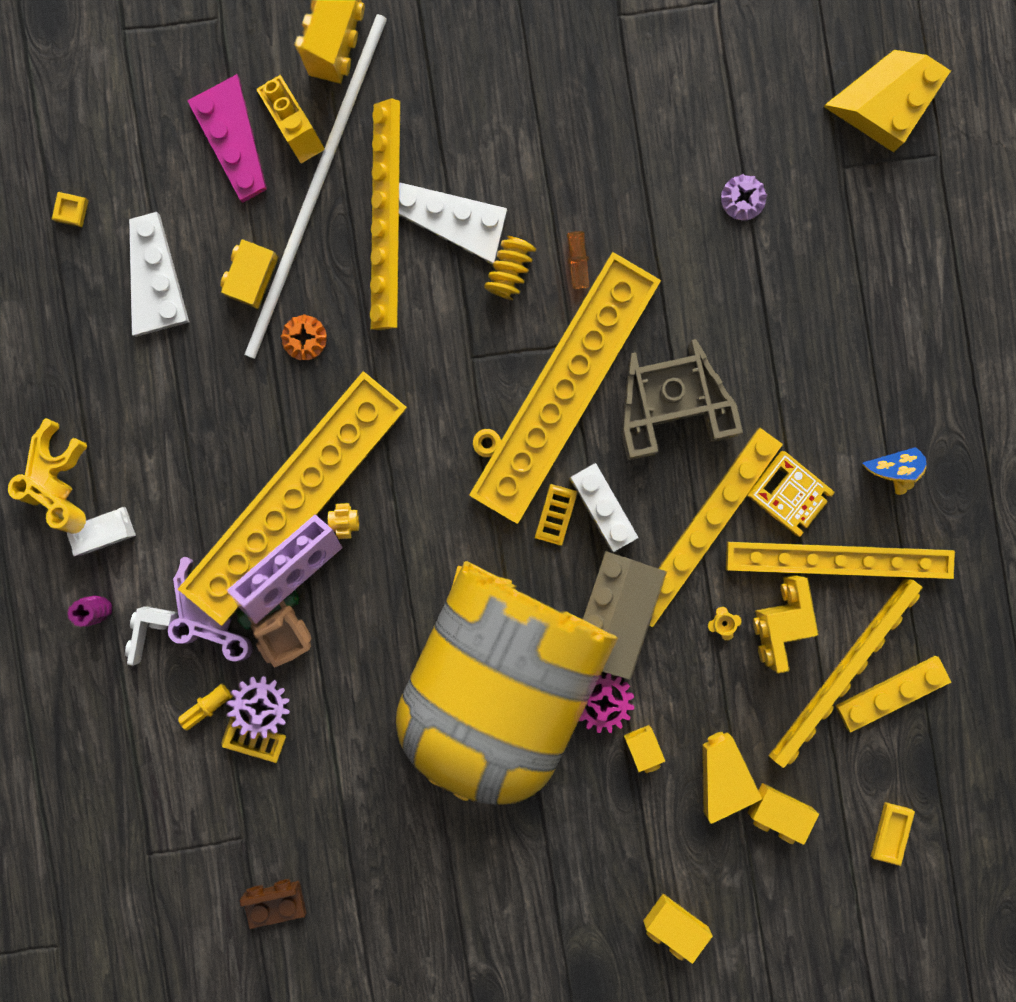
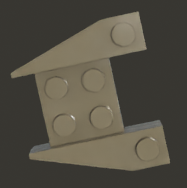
(673, 393)

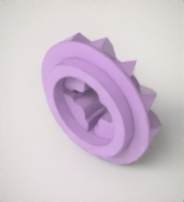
(742, 210)

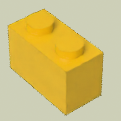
(249, 273)
(783, 814)
(677, 929)

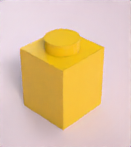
(644, 749)

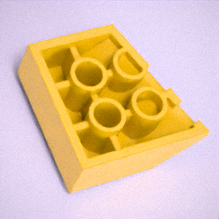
(329, 38)
(890, 96)

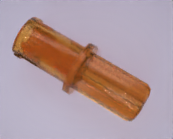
(578, 260)

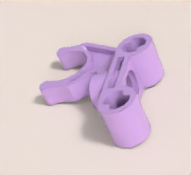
(202, 624)

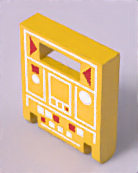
(795, 498)

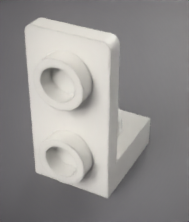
(157, 619)

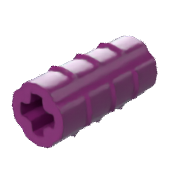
(89, 610)

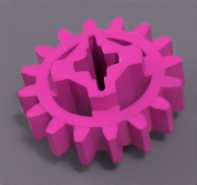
(617, 704)

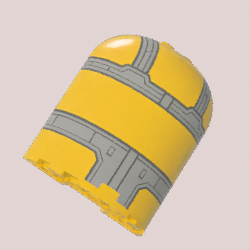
(498, 690)

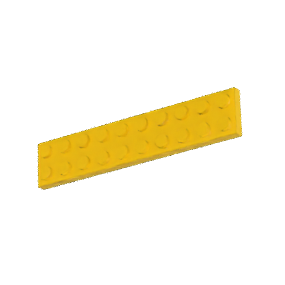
(565, 387)
(295, 492)

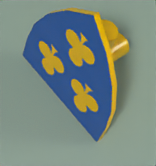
(901, 467)

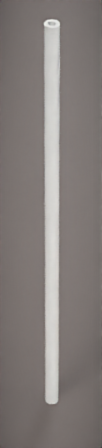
(315, 187)

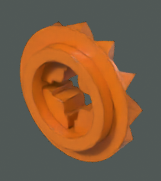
(312, 347)

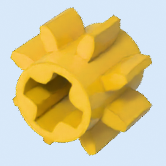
(343, 520)

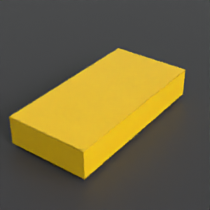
(892, 834)

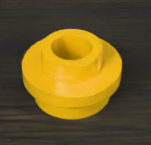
(477, 442)

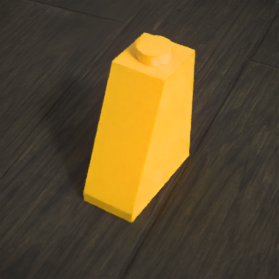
(725, 778)

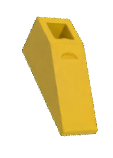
(290, 119)

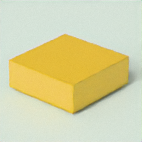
(70, 209)

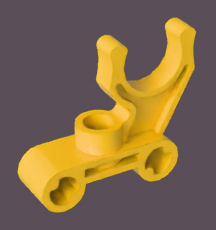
(41, 481)

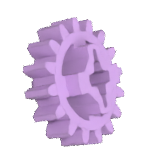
(256, 720)

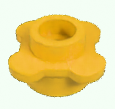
(732, 623)

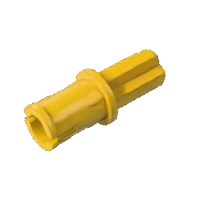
(205, 707)

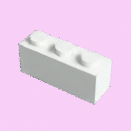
(603, 507)

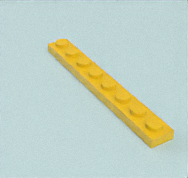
(385, 214)
(714, 515)
(840, 560)
(839, 681)

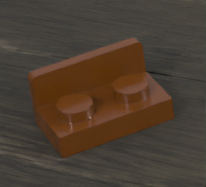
(273, 904)

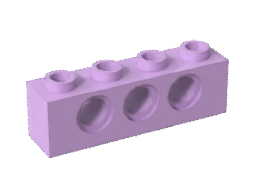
(285, 569)

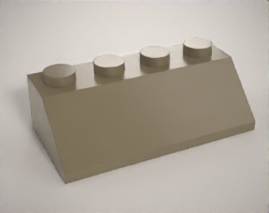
(624, 607)

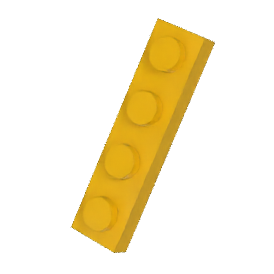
(893, 693)

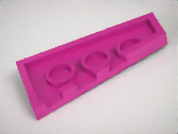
(228, 129)

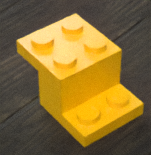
(785, 622)

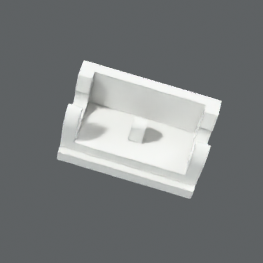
(102, 532)

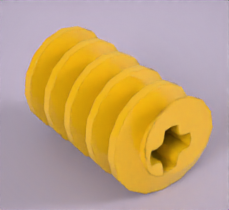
(509, 267)

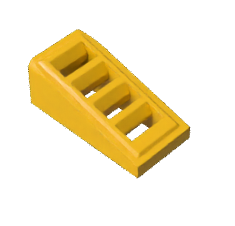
(554, 489)
(229, 743)

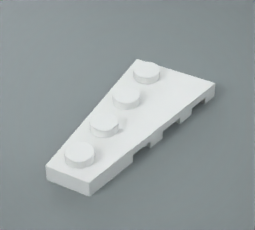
(456, 219)
(154, 283)

